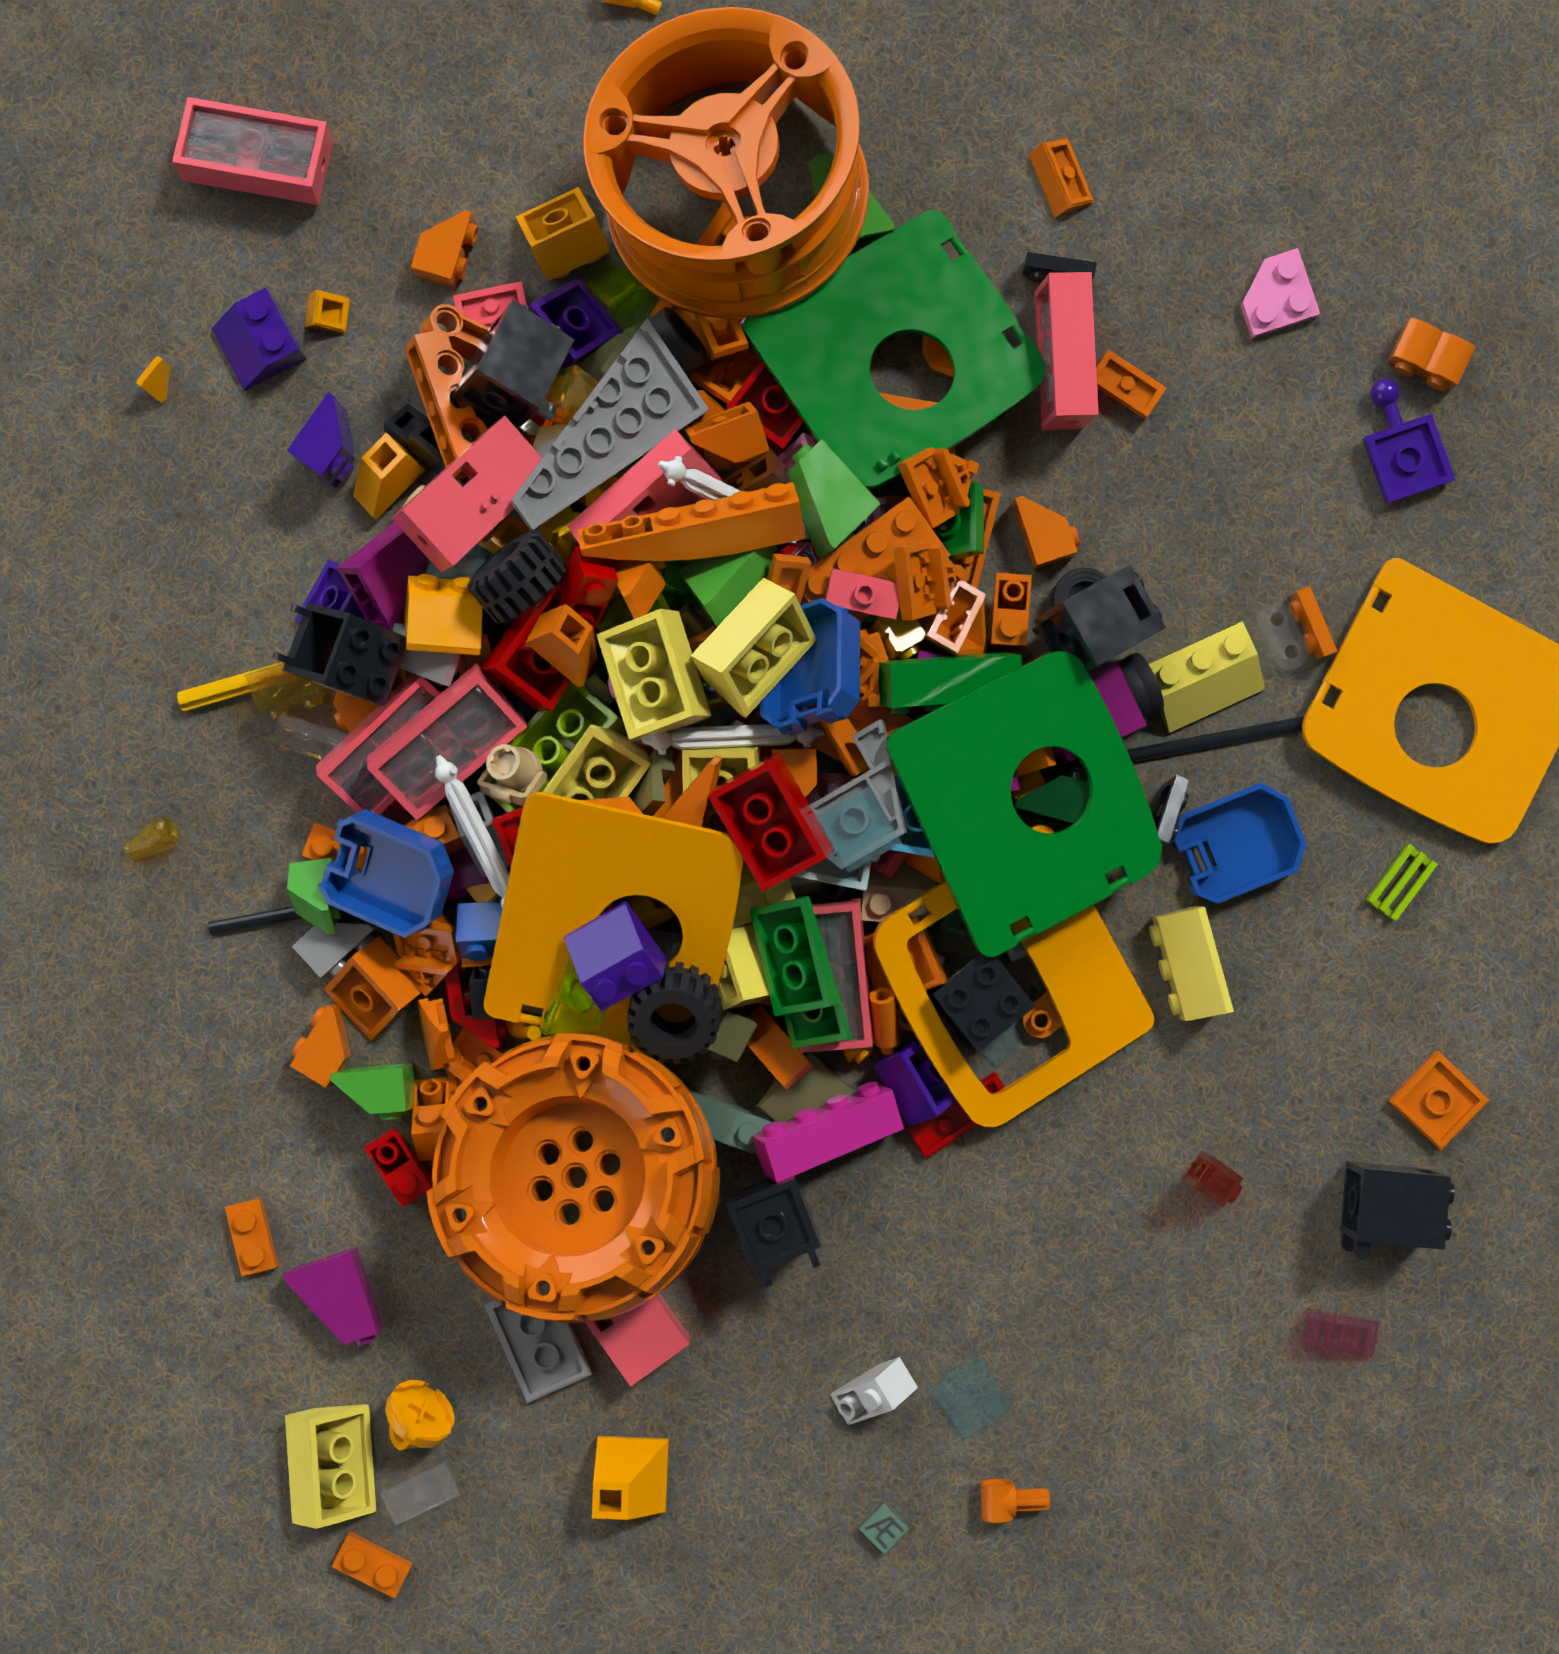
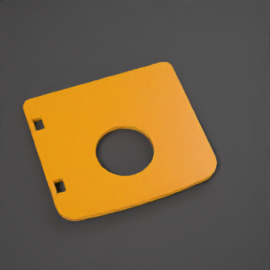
(1453, 641)
(579, 860)

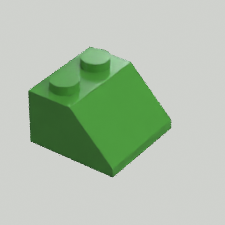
(379, 1088)

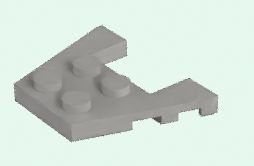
(880, 778)

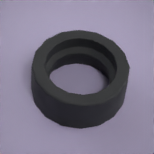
(679, 339)

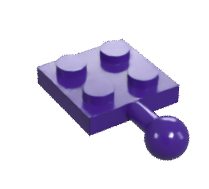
(1408, 454)

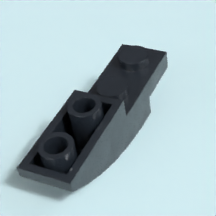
(415, 434)

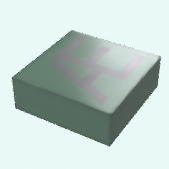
(883, 1527)

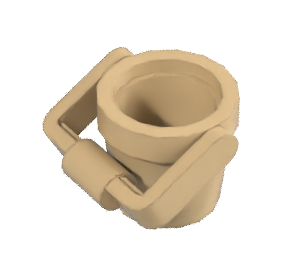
(516, 772)

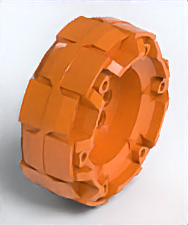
(497, 1161)

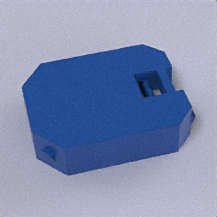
(822, 676)
(1249, 838)
(401, 877)

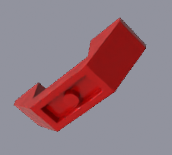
(488, 1030)

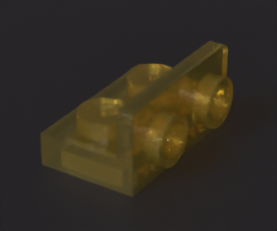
(278, 690)

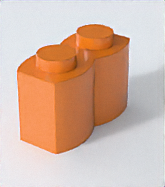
(1431, 354)

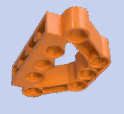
(447, 349)

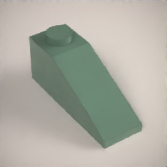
(730, 1122)

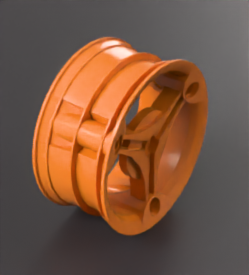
(699, 53)

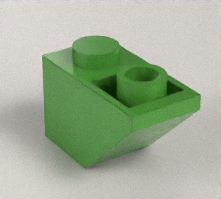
(307, 896)

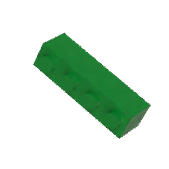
(938, 679)

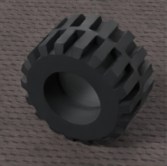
(517, 577)
(669, 1038)

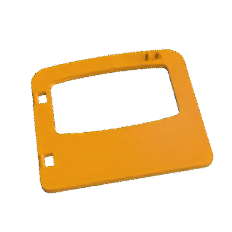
(1084, 980)

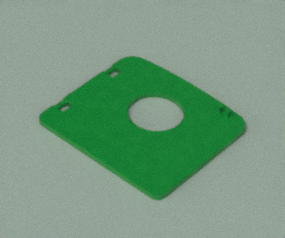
(889, 288)
(959, 784)

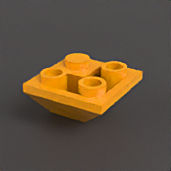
(629, 1477)

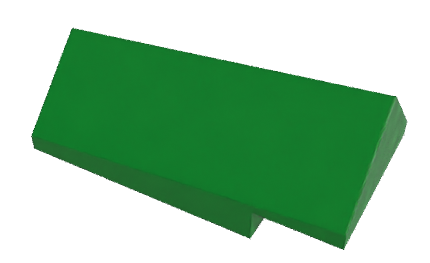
(799, 973)

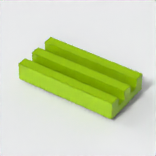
(1419, 858)

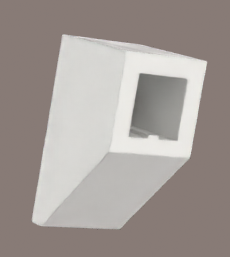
(874, 1391)

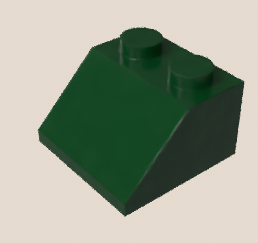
(1058, 800)

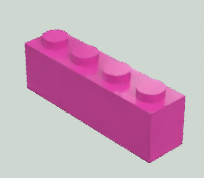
(827, 1131)

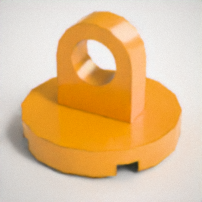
(418, 1416)

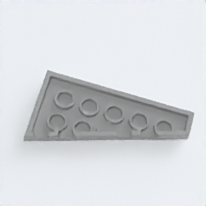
(618, 423)

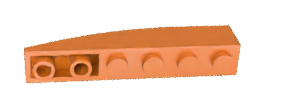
(701, 529)

